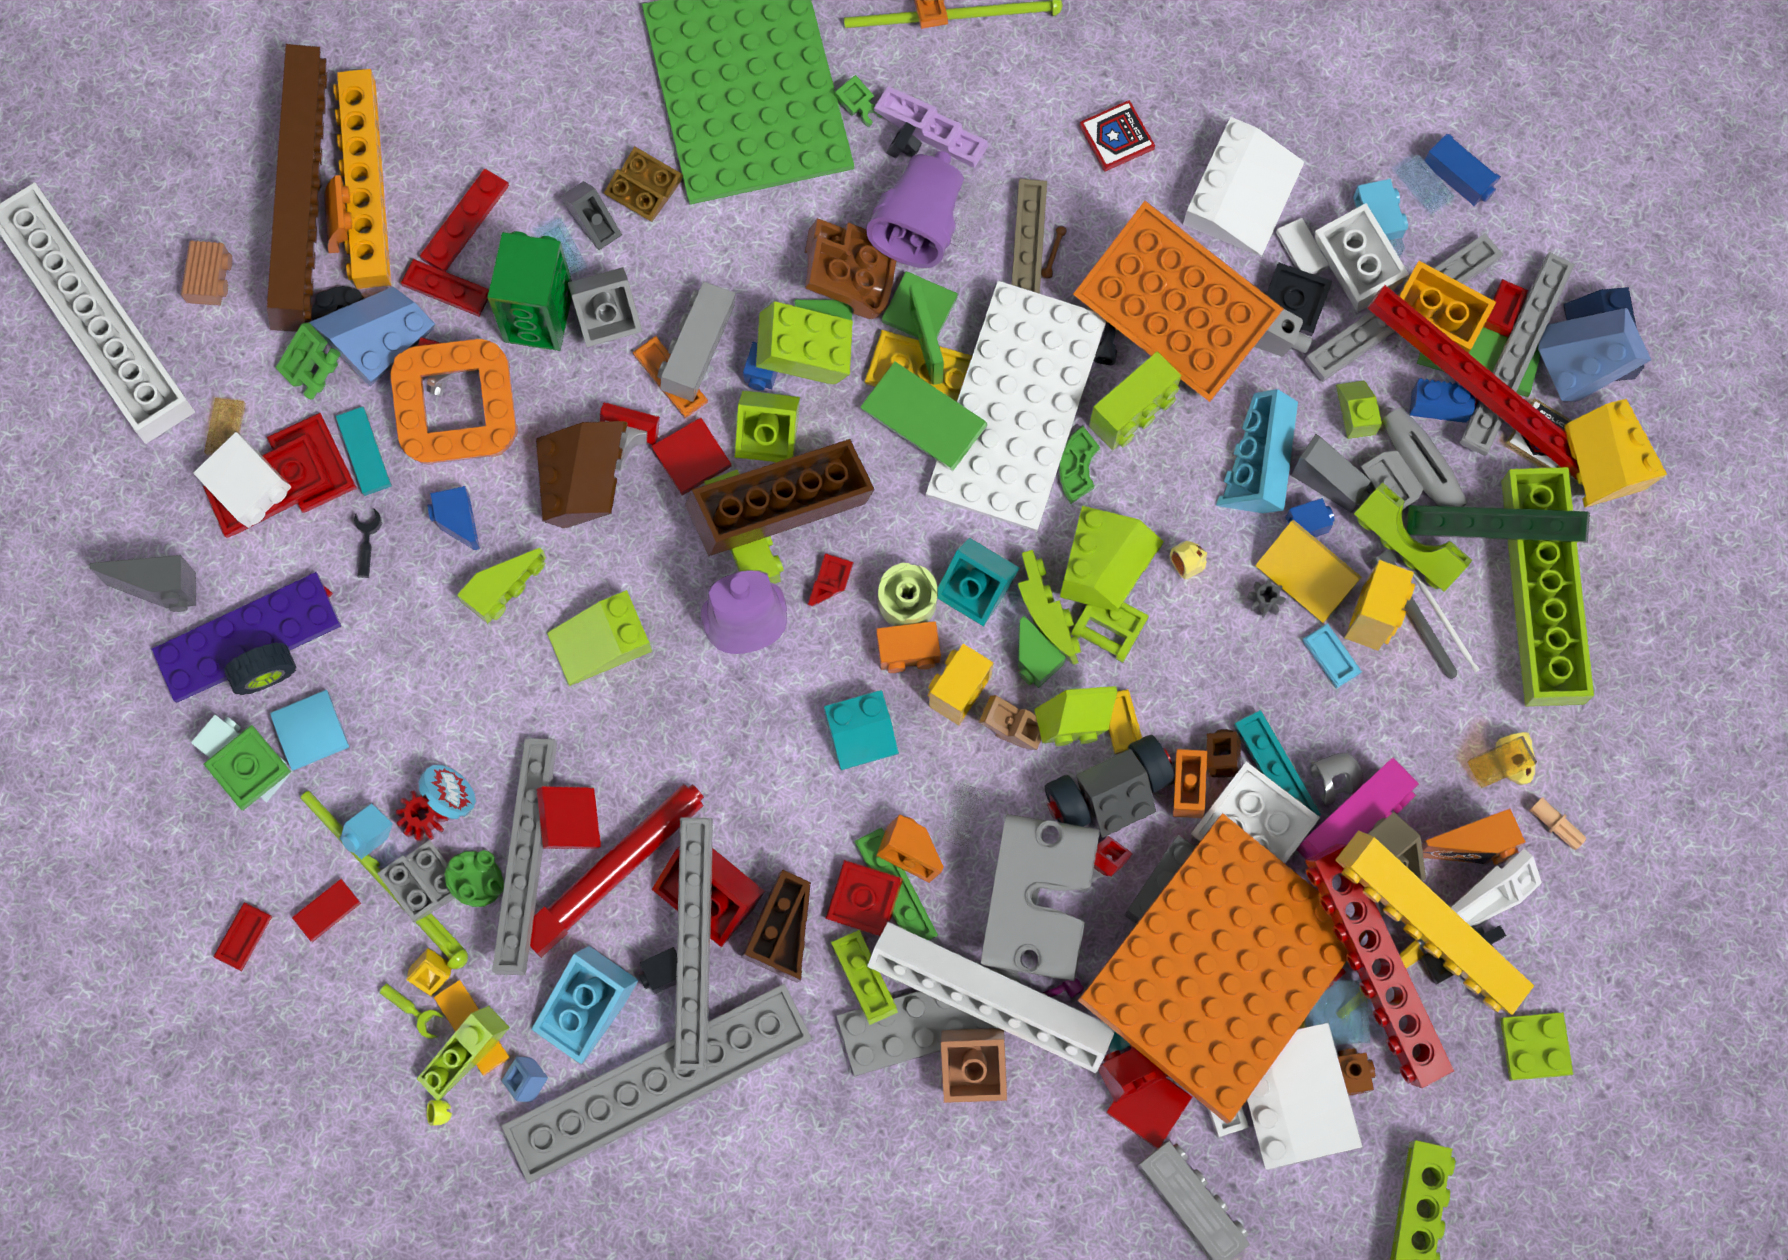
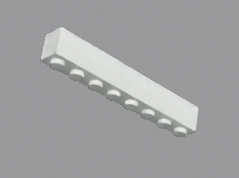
(991, 997)

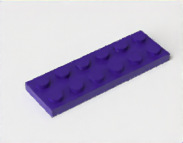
(284, 616)

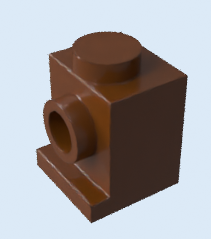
(1223, 765)

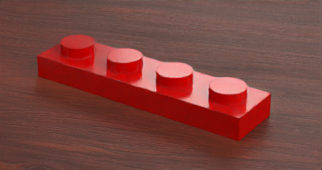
(464, 220)

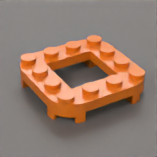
(458, 444)

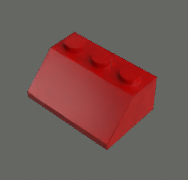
(731, 894)

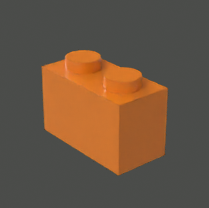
(908, 646)
(1190, 783)

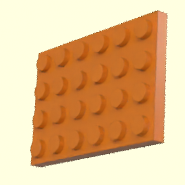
(1178, 300)

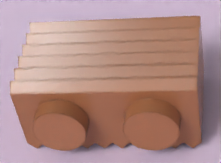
(206, 273)

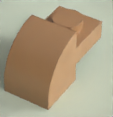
(1011, 723)

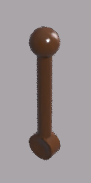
(1047, 272)

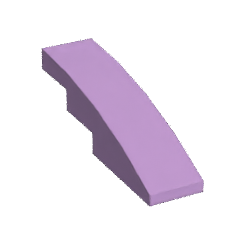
(931, 127)

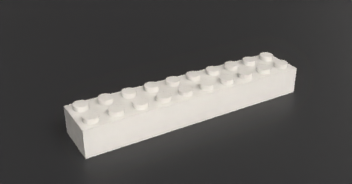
(91, 314)

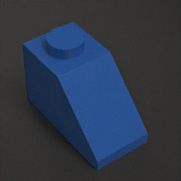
(455, 515)

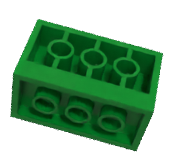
(531, 291)

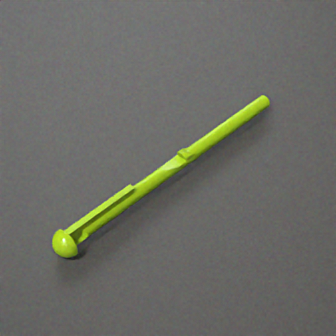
(958, 13)
(429, 924)

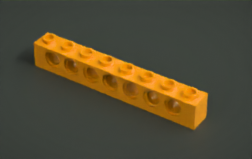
(352, 87)

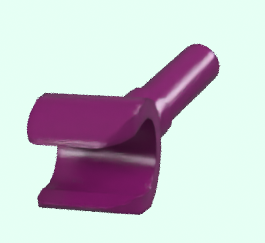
(1071, 987)

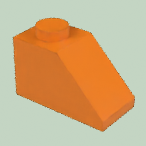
(910, 848)

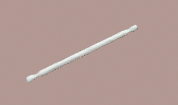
(1443, 618)

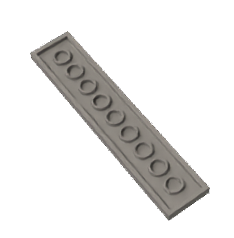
(652, 1088)

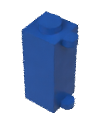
(1462, 170)

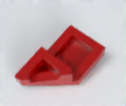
(831, 579)

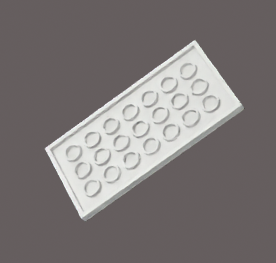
(1028, 390)

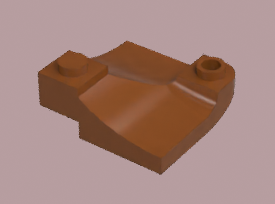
(848, 268)

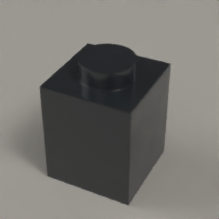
(659, 971)

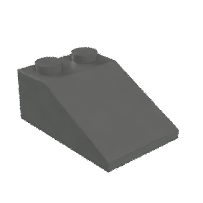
(159, 580)

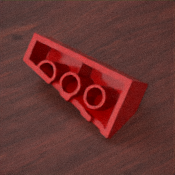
(1128, 1073)

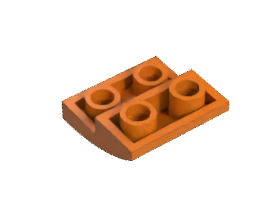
(337, 218)

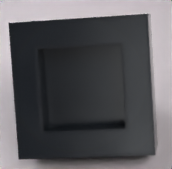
(904, 142)

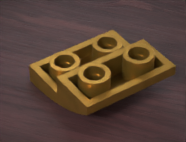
(643, 184)

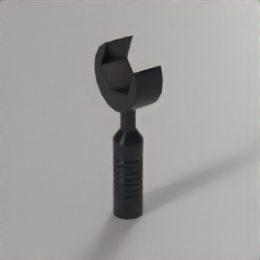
(365, 547)

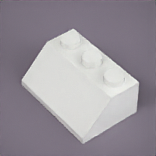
(1360, 256)

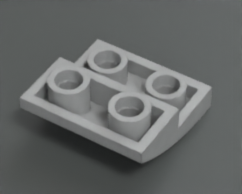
(418, 881)

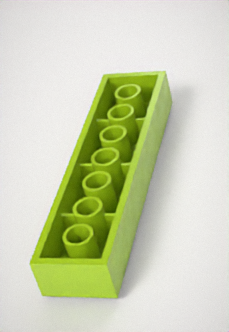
(1548, 597)

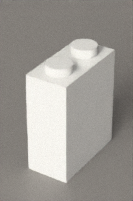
(242, 480)

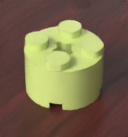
(912, 581)

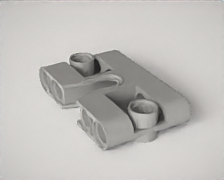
(1015, 920)

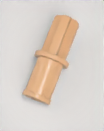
(1558, 824)

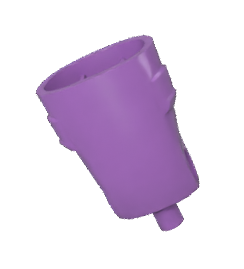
(916, 216)
(744, 612)

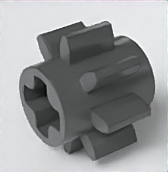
(1259, 600)

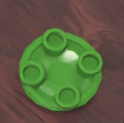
(474, 878)

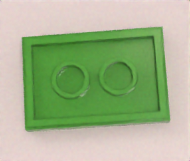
(926, 333)

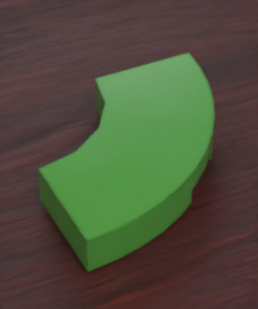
(1075, 464)

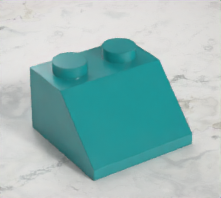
(976, 581)
(861, 730)

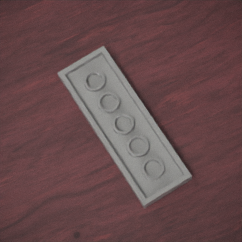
(907, 1034)

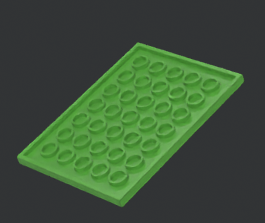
(746, 94)

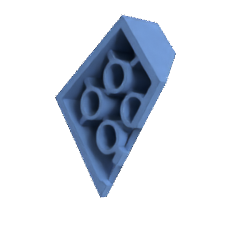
(375, 331)
(1591, 352)

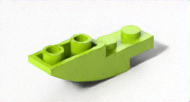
(1049, 617)

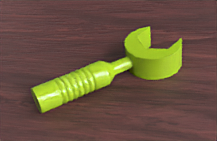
(409, 1008)

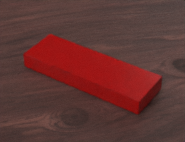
(445, 287)

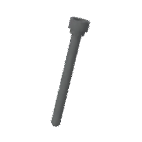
(1422, 625)

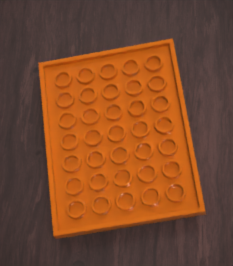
(1220, 969)

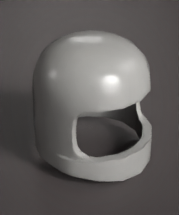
(1333, 766)

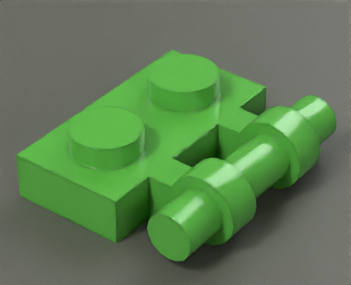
(301, 356)

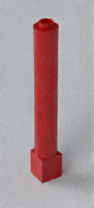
(553, 922)

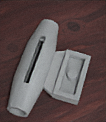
(1414, 465)

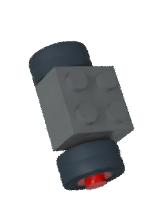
(1114, 790)

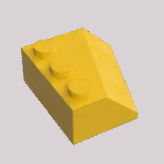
(1612, 453)

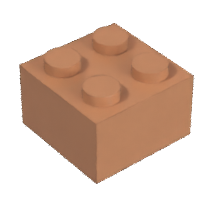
(973, 1065)

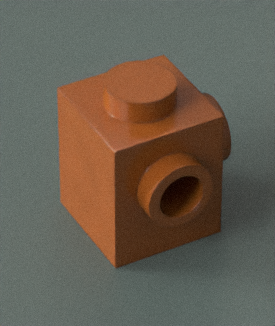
(1356, 1071)

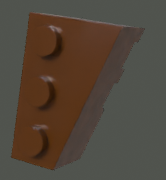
(780, 930)

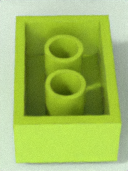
(804, 343)
(1135, 401)

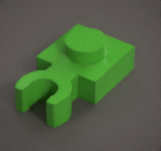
(856, 98)

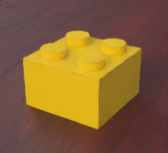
(960, 683)

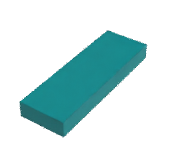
(363, 451)

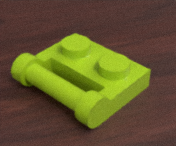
(1126, 623)

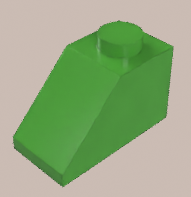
(1036, 655)

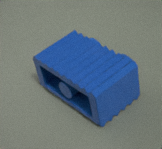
(1441, 401)

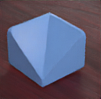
(524, 1079)

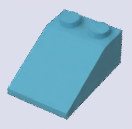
(584, 1003)

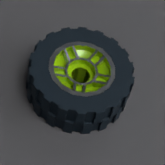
(260, 668)

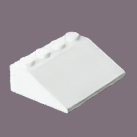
(1244, 188)
(1303, 1103)

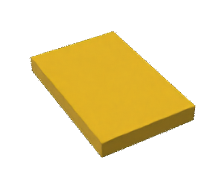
(1308, 571)

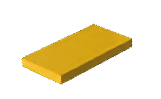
(908, 354)

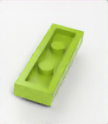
(865, 982)

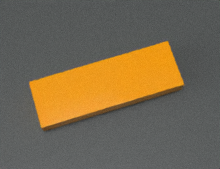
(457, 1006)

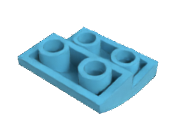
(309, 730)

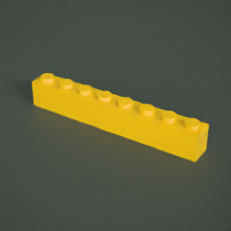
(1434, 922)

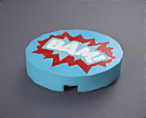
(447, 791)

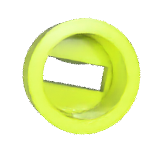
(437, 1112)

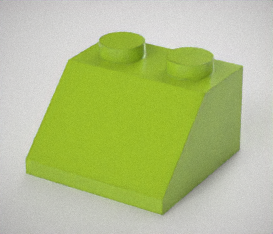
(766, 426)
(1076, 715)

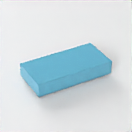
(1332, 656)

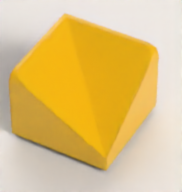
(429, 972)

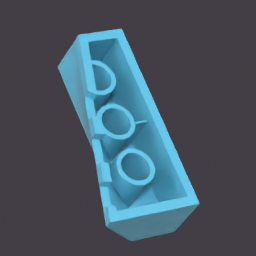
(1263, 455)

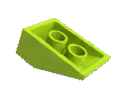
(599, 638)

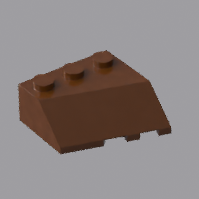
(578, 472)

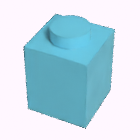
(366, 831)

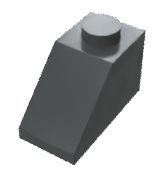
(591, 214)

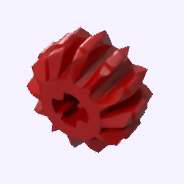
(413, 823)

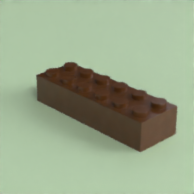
(779, 497)

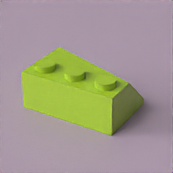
(1107, 558)

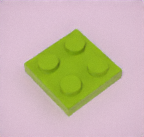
(1536, 1046)

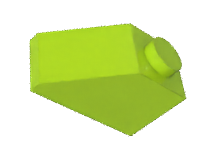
(1359, 409)

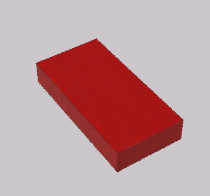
(1508, 301)
(326, 910)
(242, 936)

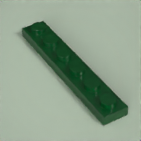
(1499, 523)

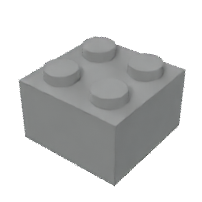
(605, 307)

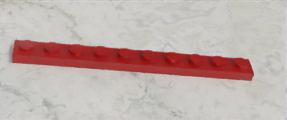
(1474, 377)

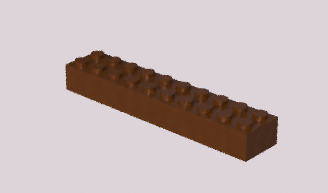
(297, 188)

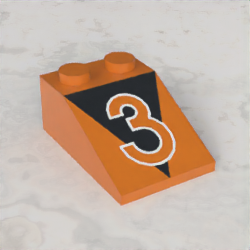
(1479, 842)

